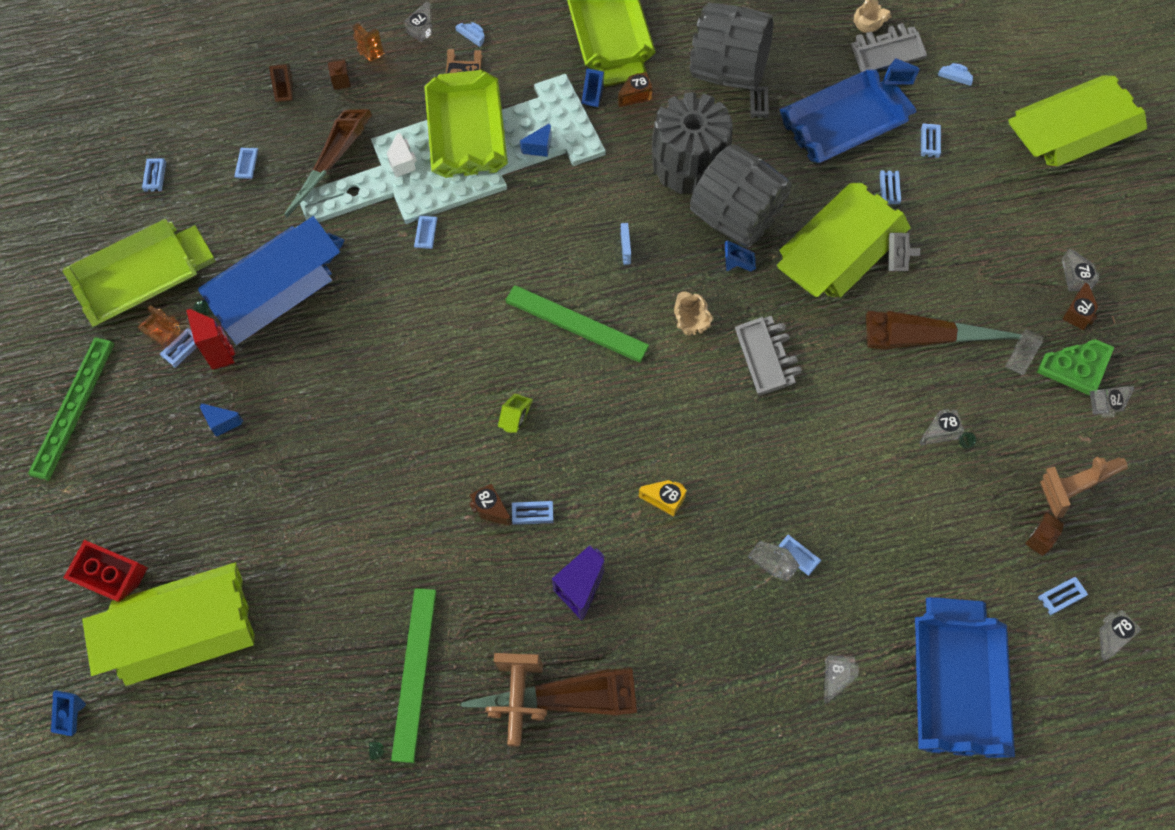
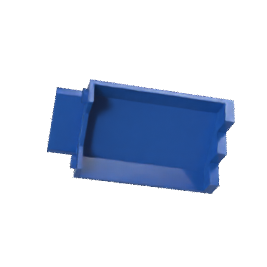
(846, 115)
(271, 279)
(963, 680)

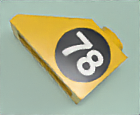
(664, 495)

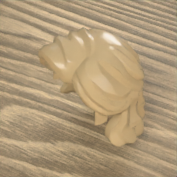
(870, 16)
(692, 313)

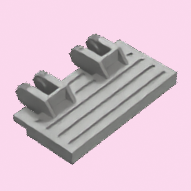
(888, 47)
(764, 352)

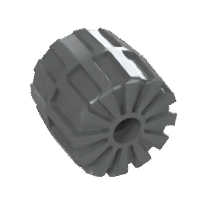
(731, 45)
(688, 139)
(739, 195)

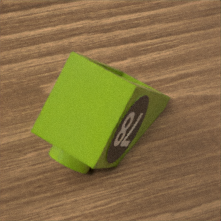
(514, 413)

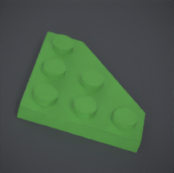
(1078, 366)

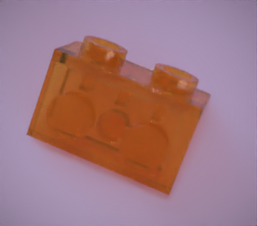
(368, 42)
(160, 327)

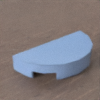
(472, 32)
(956, 73)

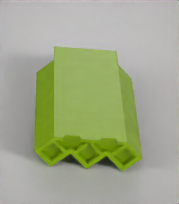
(612, 37)
(1079, 121)
(465, 124)
(841, 242)
(136, 269)
(170, 626)

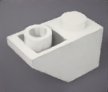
(400, 157)

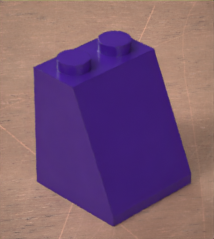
(579, 581)

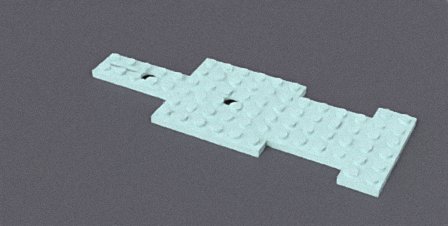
(429, 193)

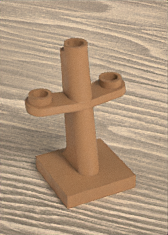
(1061, 489)
(518, 666)

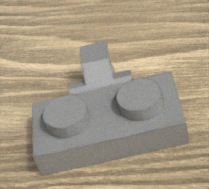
(900, 252)

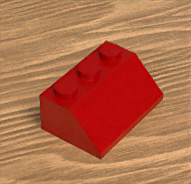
(211, 340)
(105, 571)

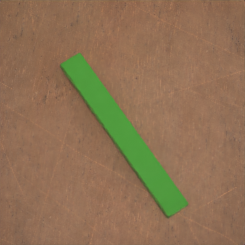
(577, 323)
(71, 409)
(414, 676)

